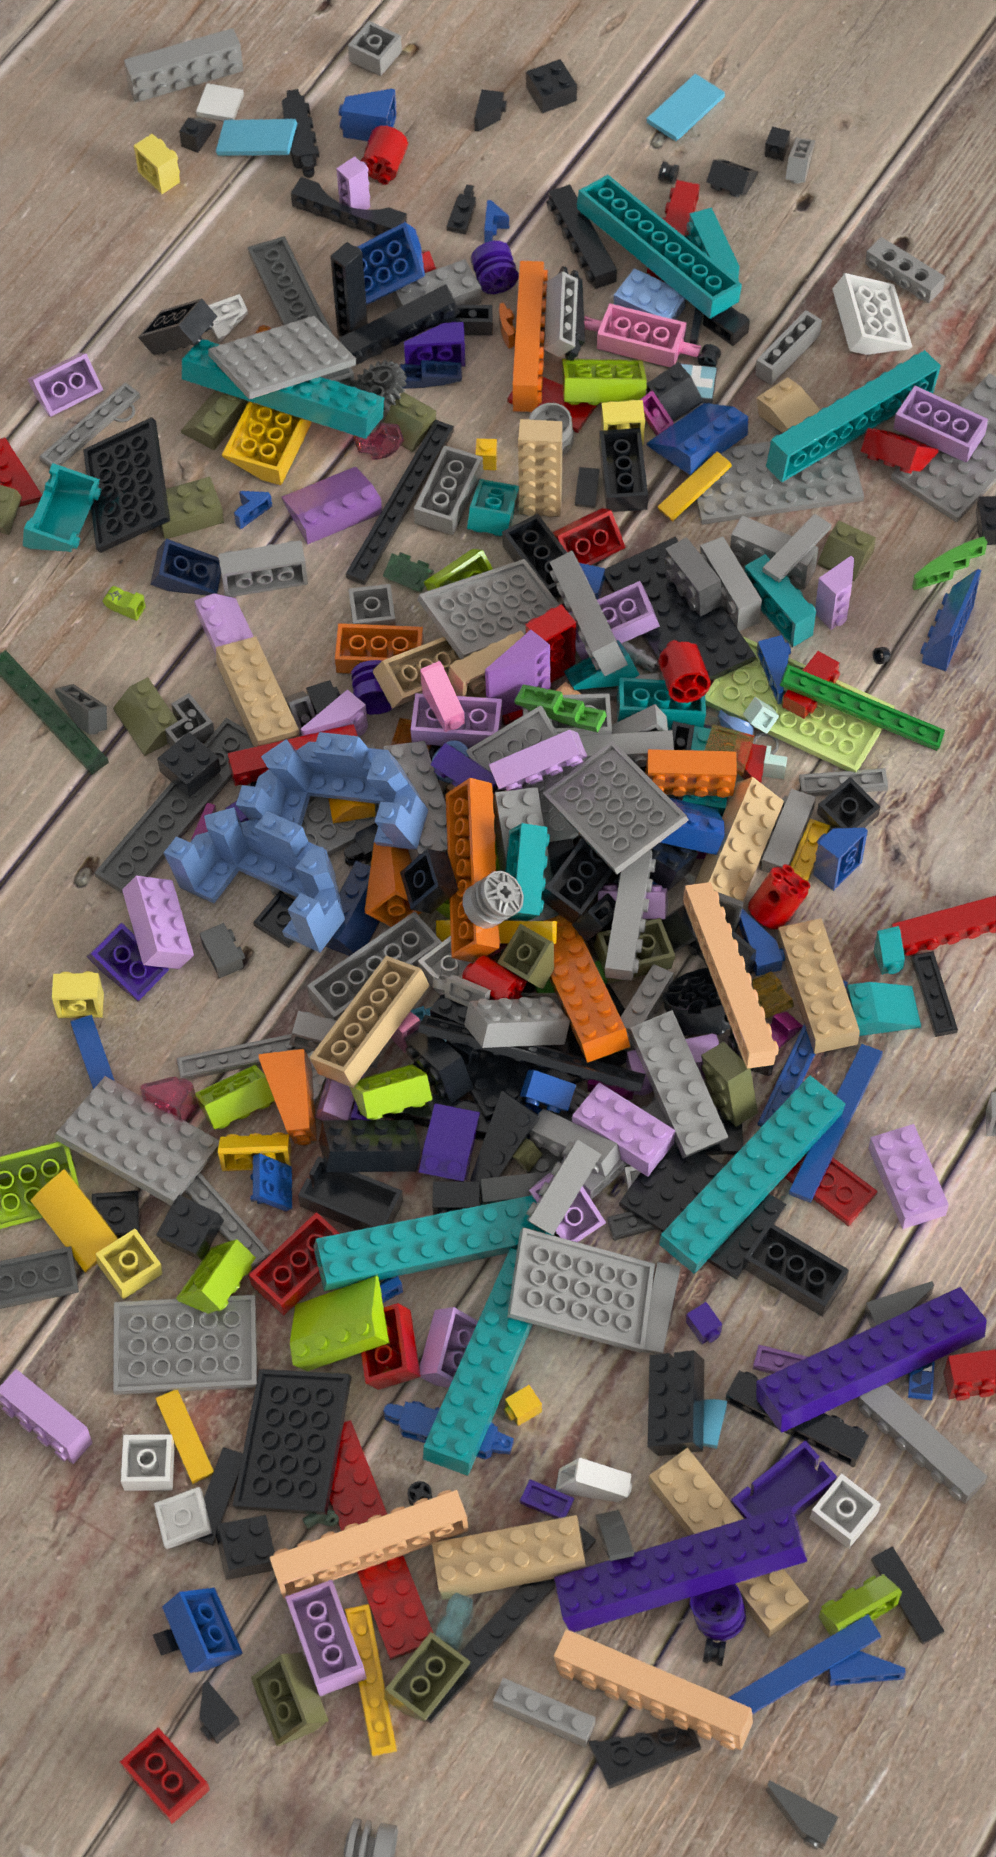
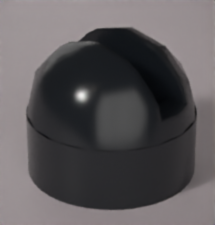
(877, 655)

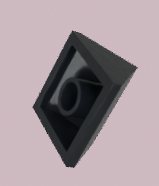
(679, 928)

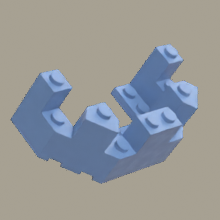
(343, 770)
(271, 852)

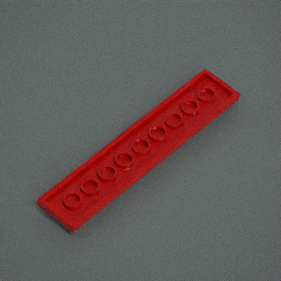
(387, 1584)

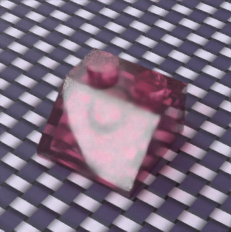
(172, 1096)

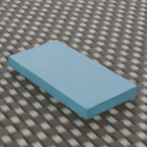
(685, 107)
(256, 137)

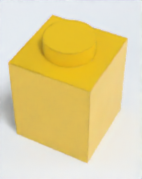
(488, 450)
(522, 1405)

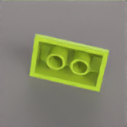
(466, 566)
(391, 1091)
(235, 1097)
(217, 1277)
(873, 1598)

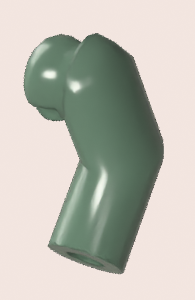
(330, 1519)

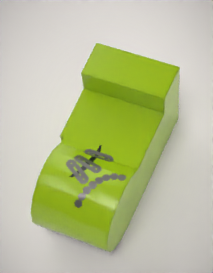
(124, 602)

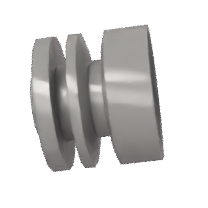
(556, 412)
(493, 899)
(368, 1844)

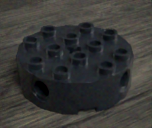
(696, 1003)

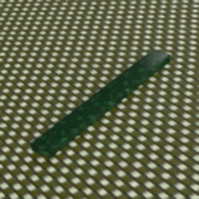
(51, 714)

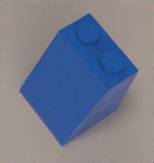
(365, 112)

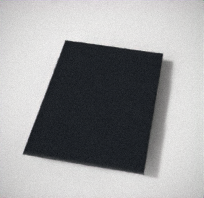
(166, 1642)

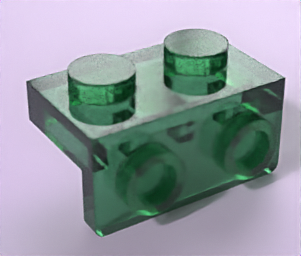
(407, 572)

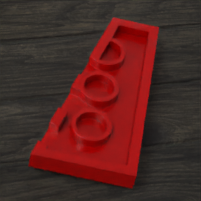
(16, 476)

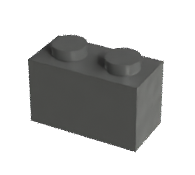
(221, 950)

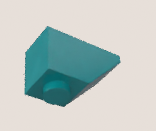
(889, 950)

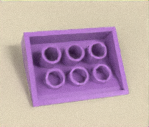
(333, 504)
(521, 664)

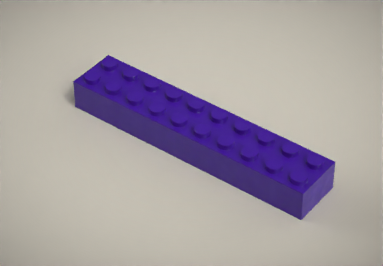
(870, 1359)
(680, 1569)

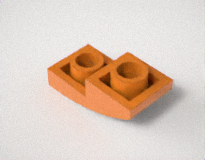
(506, 325)

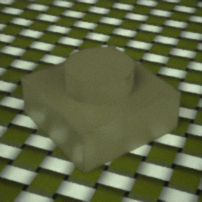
(527, 1155)

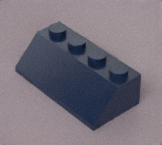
(358, 926)

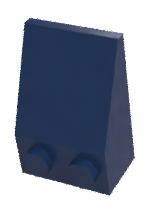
(185, 570)

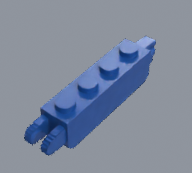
(417, 1420)

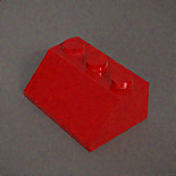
(897, 450)
(591, 537)

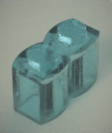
(458, 1617)

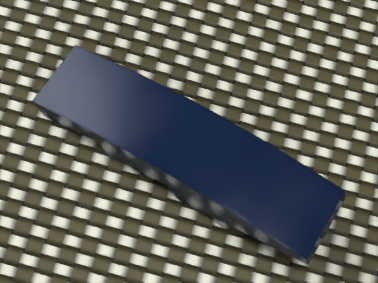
(431, 374)

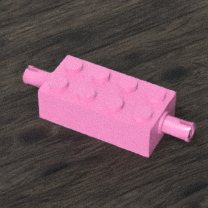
(641, 336)

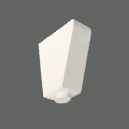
(593, 1481)

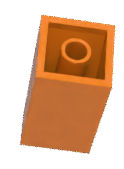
(386, 892)
(292, 1088)

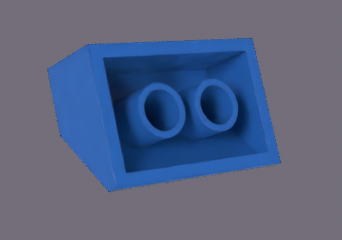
(839, 855)
(201, 1629)

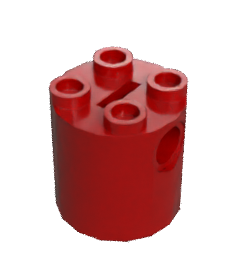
(384, 153)
(684, 671)
(778, 897)
(494, 977)

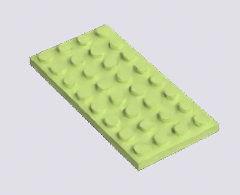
(824, 733)

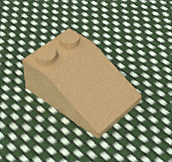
(785, 405)

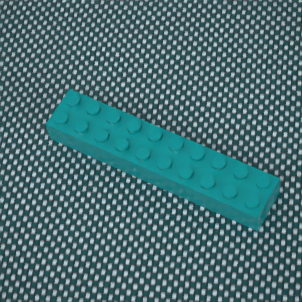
(659, 246)
(313, 400)
(849, 416)
(751, 1174)
(422, 1243)
(478, 1380)

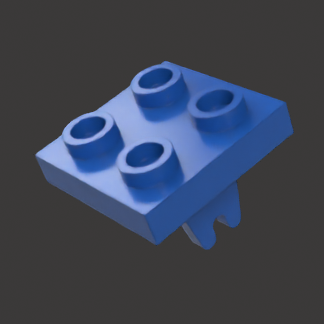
(271, 1182)

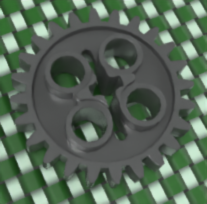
(383, 380)

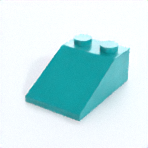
(492, 507)
(585, 676)
(883, 1007)

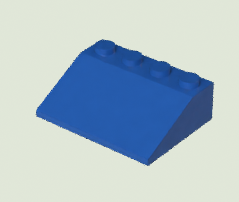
(391, 261)
(700, 435)
(950, 622)
(703, 830)

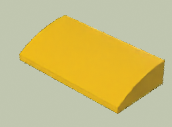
(74, 1219)

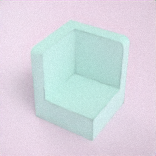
(760, 715)
(774, 765)

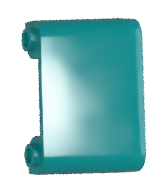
(61, 510)

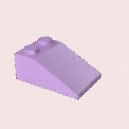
(341, 712)

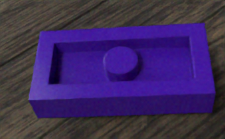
(546, 1500)

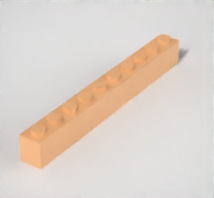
(730, 976)

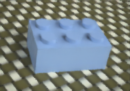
(649, 296)

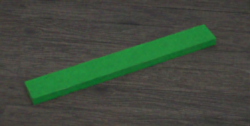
(862, 707)

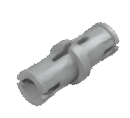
(640, 657)

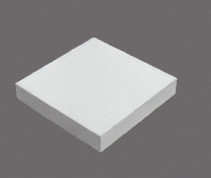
(219, 102)
(183, 1518)

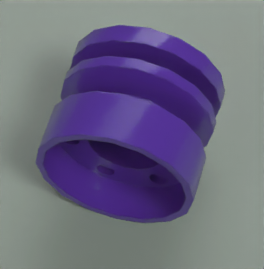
(494, 267)
(368, 689)
(706, 1609)

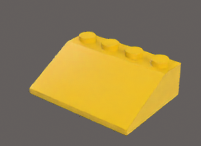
(266, 442)

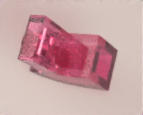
(382, 442)

